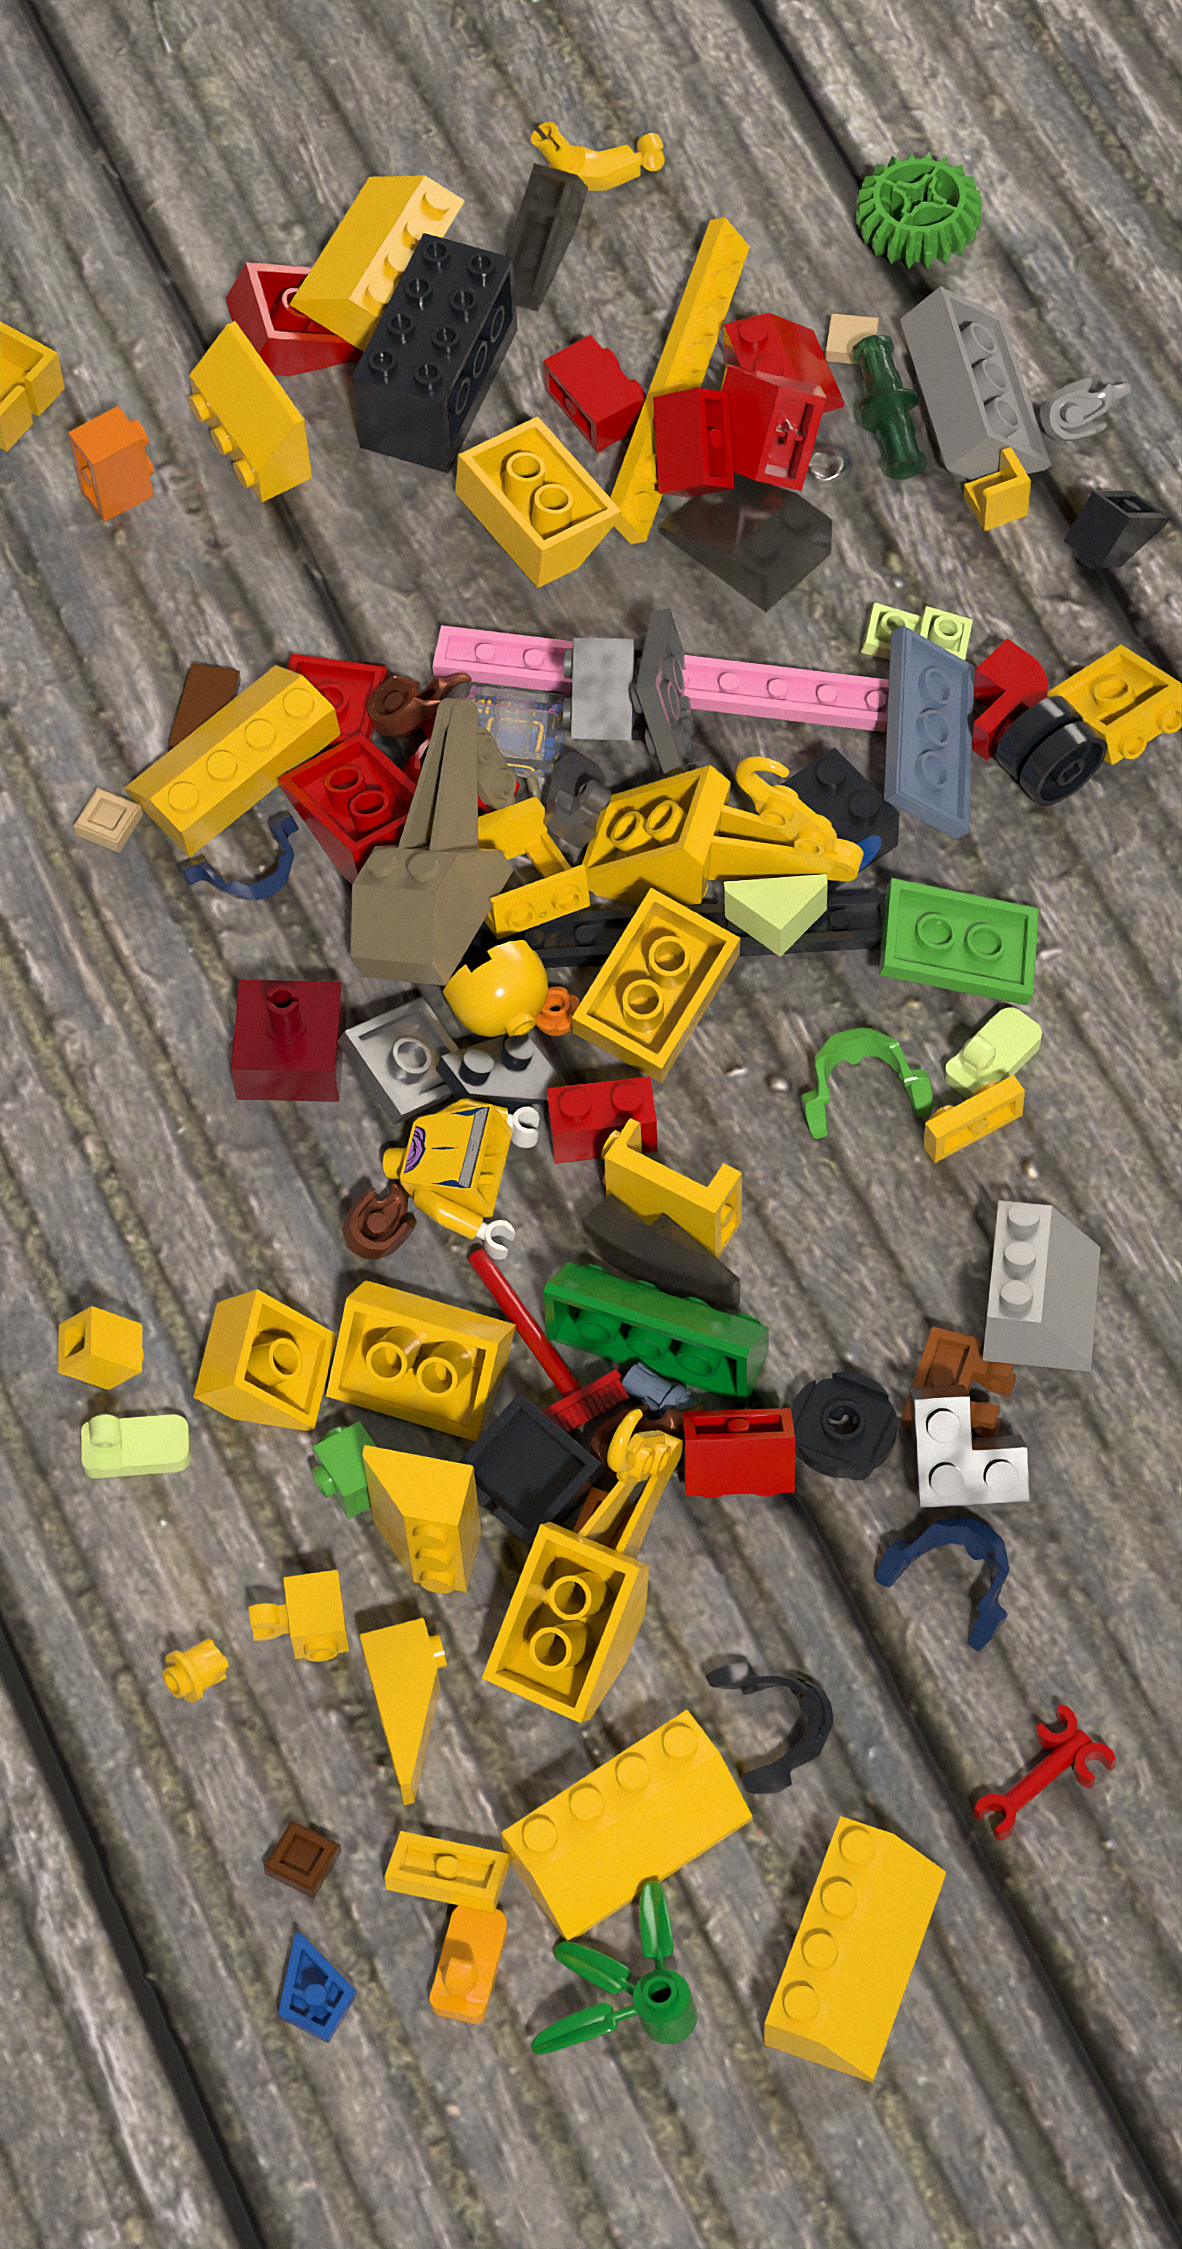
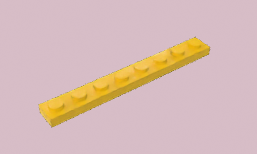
(679, 369)

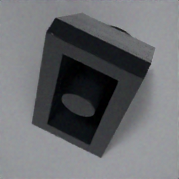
(1113, 528)

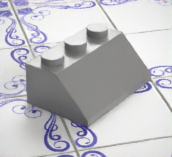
(1041, 1290)

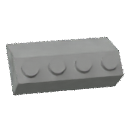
(972, 386)

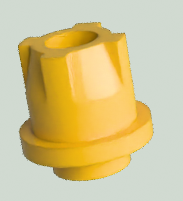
(194, 1670)

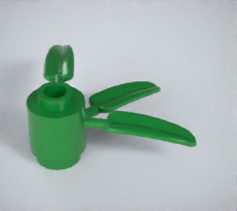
(659, 1997)

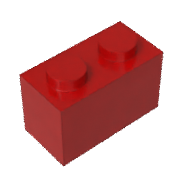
(594, 392)
(693, 442)
(589, 1113)
(738, 1452)

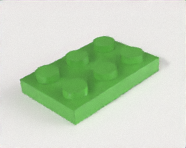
(959, 941)

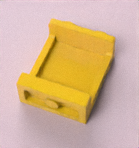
(653, 1189)

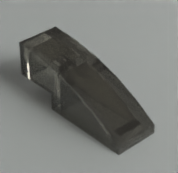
(658, 1254)

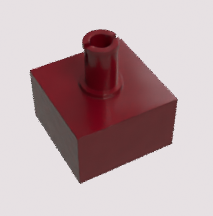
(288, 1040)

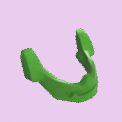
(852, 1047)

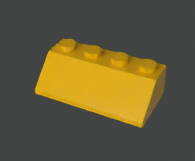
(371, 251)
(235, 758)
(626, 1826)
(854, 1951)

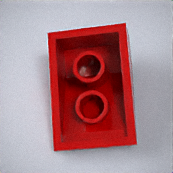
(278, 332)
(351, 801)

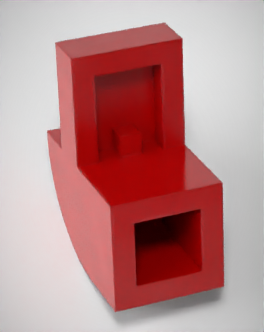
(1008, 685)

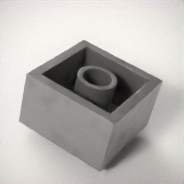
(602, 689)

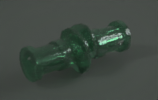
(887, 407)

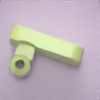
(994, 1052)
(135, 1445)

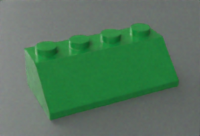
(666, 1333)

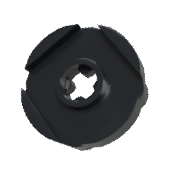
(850, 1454)

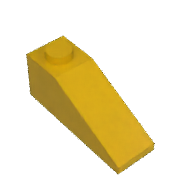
(406, 1689)

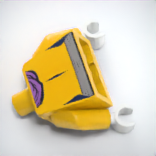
(458, 1166)

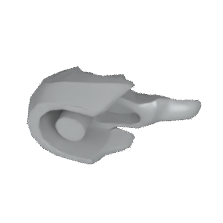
(1072, 409)

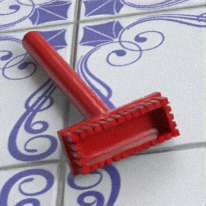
(578, 1402)

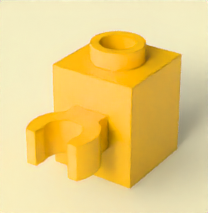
(311, 1615)

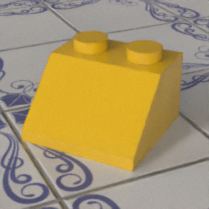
(265, 1363)

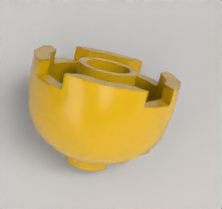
(501, 993)

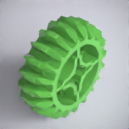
(918, 210)

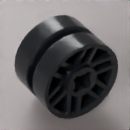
(1051, 750)

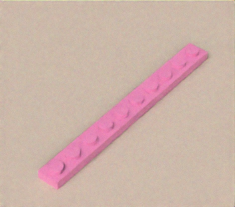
(708, 682)

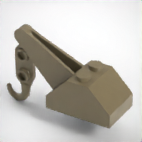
(432, 891)

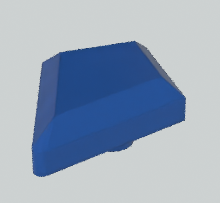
(314, 1992)

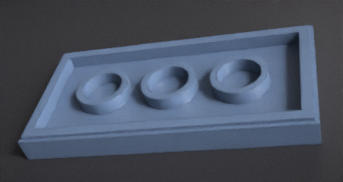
(929, 733)

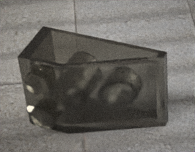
(753, 538)

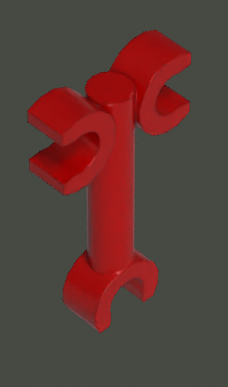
(1068, 1748)

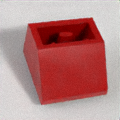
(772, 425)

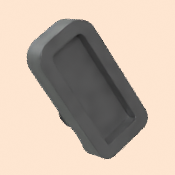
(576, 799)

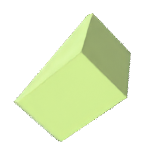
(776, 908)

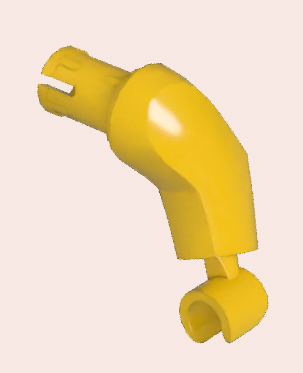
(603, 168)

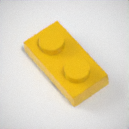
(985, 1112)
(447, 1871)

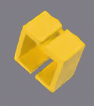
(28, 383)

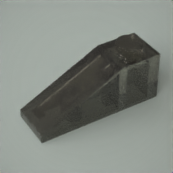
(544, 231)

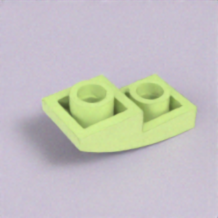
(938, 626)

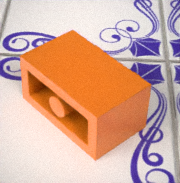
(112, 463)

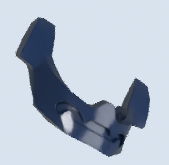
(281, 827)
(980, 1543)

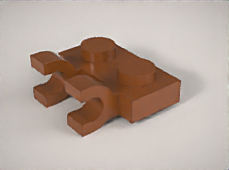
(958, 1360)

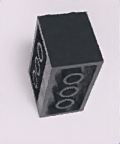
(435, 352)

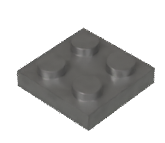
(399, 1058)

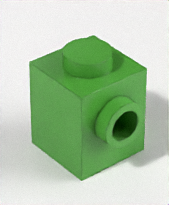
(341, 1468)

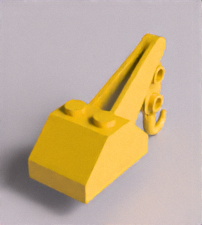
(685, 833)
(577, 1597)

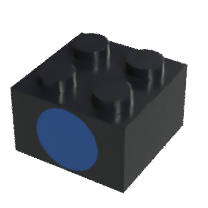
(850, 803)

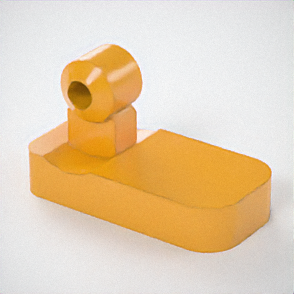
(469, 1964)

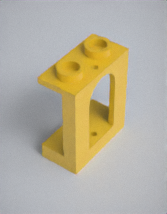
(562, 890)

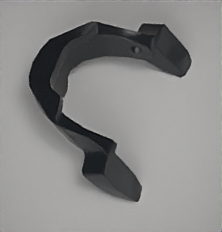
(812, 1701)

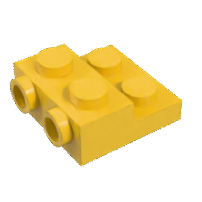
(1124, 701)

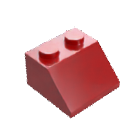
(781, 349)

